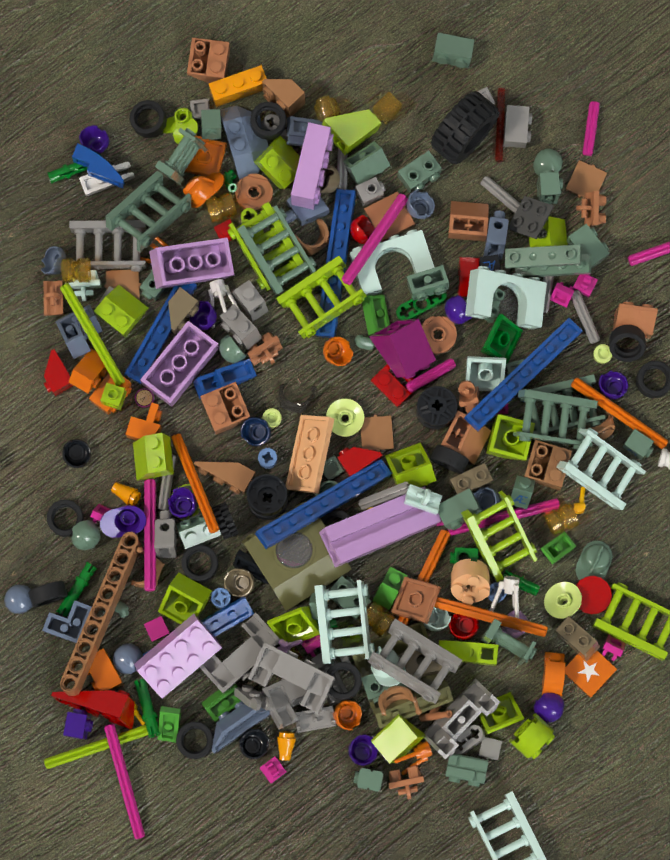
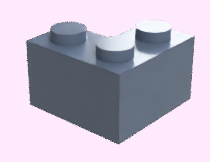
(74, 333)
(68, 628)

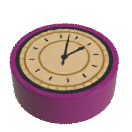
(144, 398)

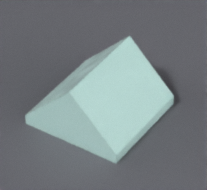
(485, 371)

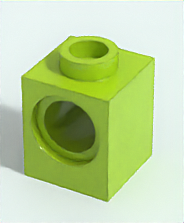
(113, 396)

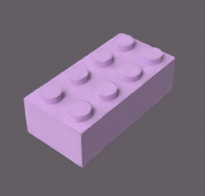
(310, 168)
(191, 263)
(180, 363)
(177, 656)

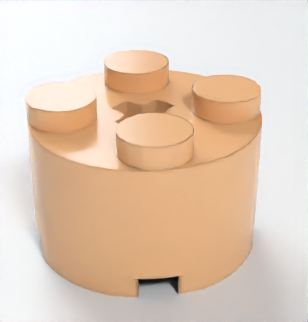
(470, 581)

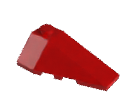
(111, 705)

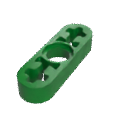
(406, 306)

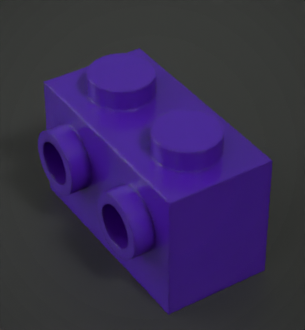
(78, 724)

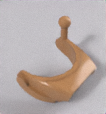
(322, 242)
(606, 428)
(159, 566)
(396, 693)

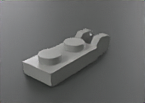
(253, 698)

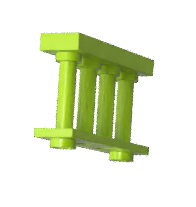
(285, 245)
(305, 288)
(480, 536)
(622, 631)

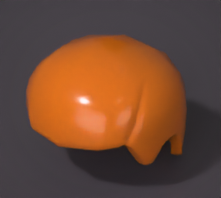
(337, 351)
(347, 714)

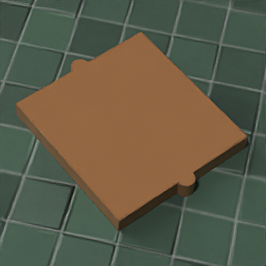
(585, 179)
(125, 278)
(377, 433)

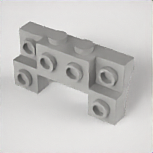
(242, 660)
(300, 673)
(287, 695)
(465, 710)

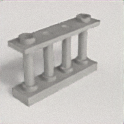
(99, 228)
(419, 643)

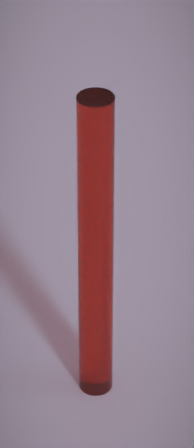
(500, 125)

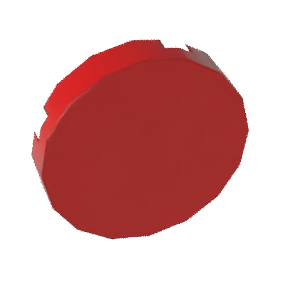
(595, 594)

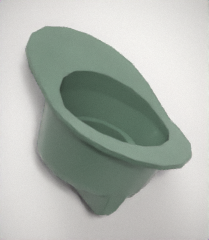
(594, 560)

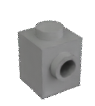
(370, 191)

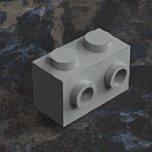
(240, 326)

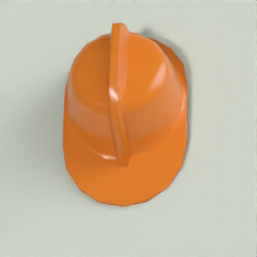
(202, 188)

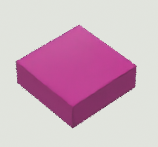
(156, 629)

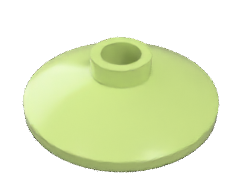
(348, 408)
(557, 595)

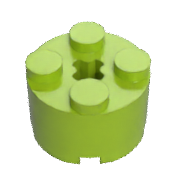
(532, 736)

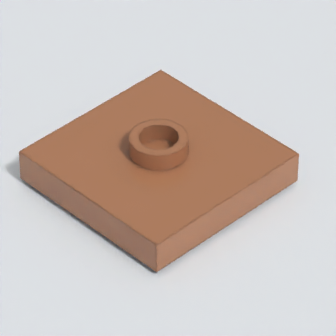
(377, 210)
(416, 600)

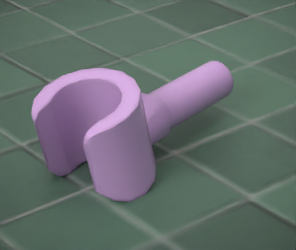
(285, 646)

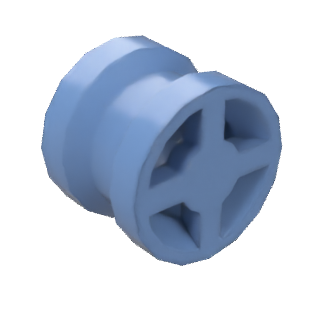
(267, 461)
(493, 589)
(220, 594)

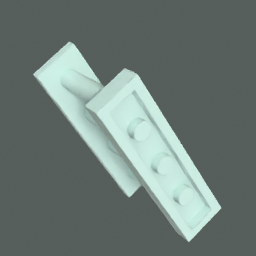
(585, 478)
(324, 615)
(518, 821)

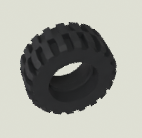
(464, 127)

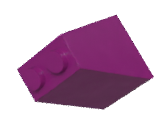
(404, 347)

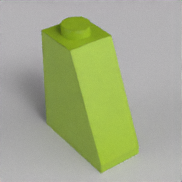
(352, 129)

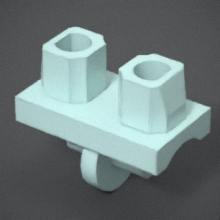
(95, 283)
(423, 499)

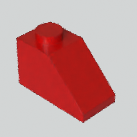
(56, 375)
(357, 459)

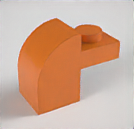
(138, 428)
(553, 673)

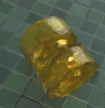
(221, 207)
(76, 270)
(561, 519)
(378, 619)

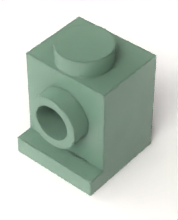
(149, 292)

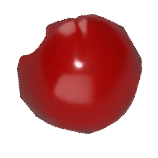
(361, 229)
(463, 626)

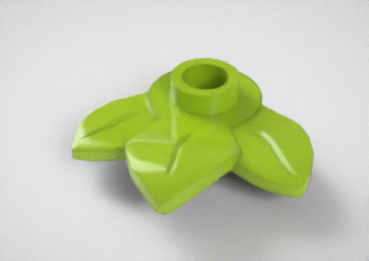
(175, 123)

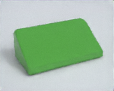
(375, 313)
(220, 703)

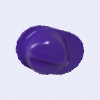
(122, 520)

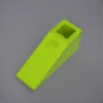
(472, 652)

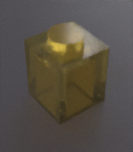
(387, 108)

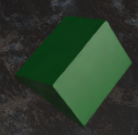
(502, 338)

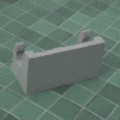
(311, 720)

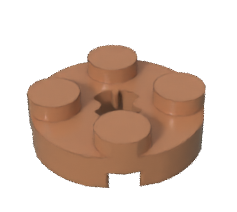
(248, 183)
(448, 333)

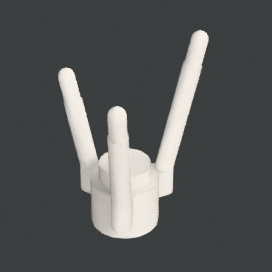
(219, 290)
(510, 586)

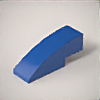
(97, 166)
(236, 372)

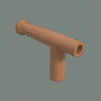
(435, 715)

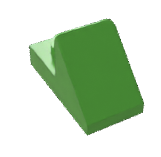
(558, 547)
(389, 588)
(169, 723)

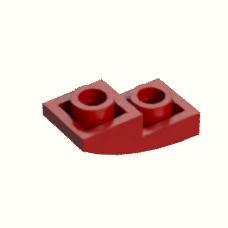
(466, 264)

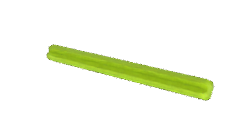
(92, 334)
(94, 747)

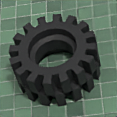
(224, 520)

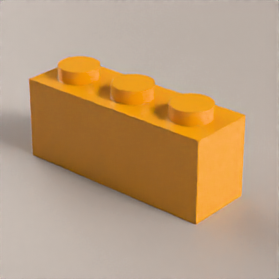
(237, 86)

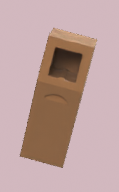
(230, 473)

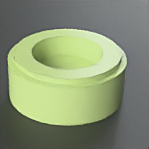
(602, 354)
(273, 417)

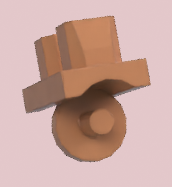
(590, 208)
(53, 298)
(265, 351)
(468, 395)
(414, 778)

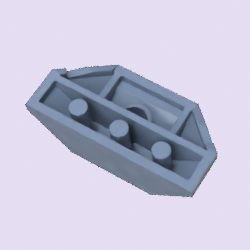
(242, 141)
(235, 724)

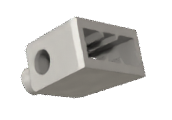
(250, 300)
(165, 536)

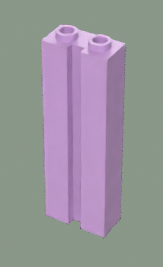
(375, 529)

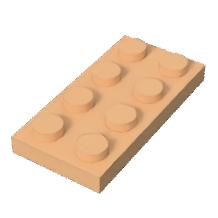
(309, 454)

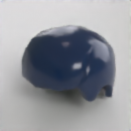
(255, 431)

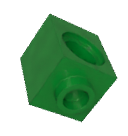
(472, 553)

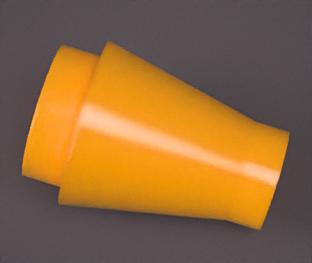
(126, 493)
(286, 743)

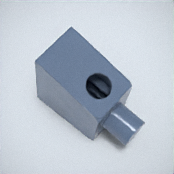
(306, 215)
(496, 235)

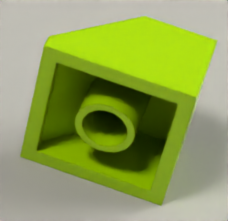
(279, 163)
(121, 310)
(502, 441)
(153, 456)
(411, 466)
(184, 599)

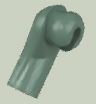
(364, 342)
(121, 608)

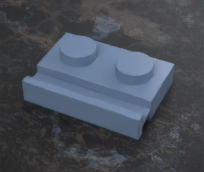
(297, 129)

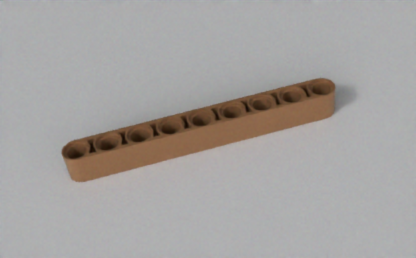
(101, 623)

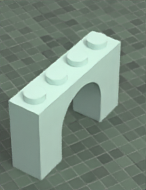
(411, 245)
(529, 294)

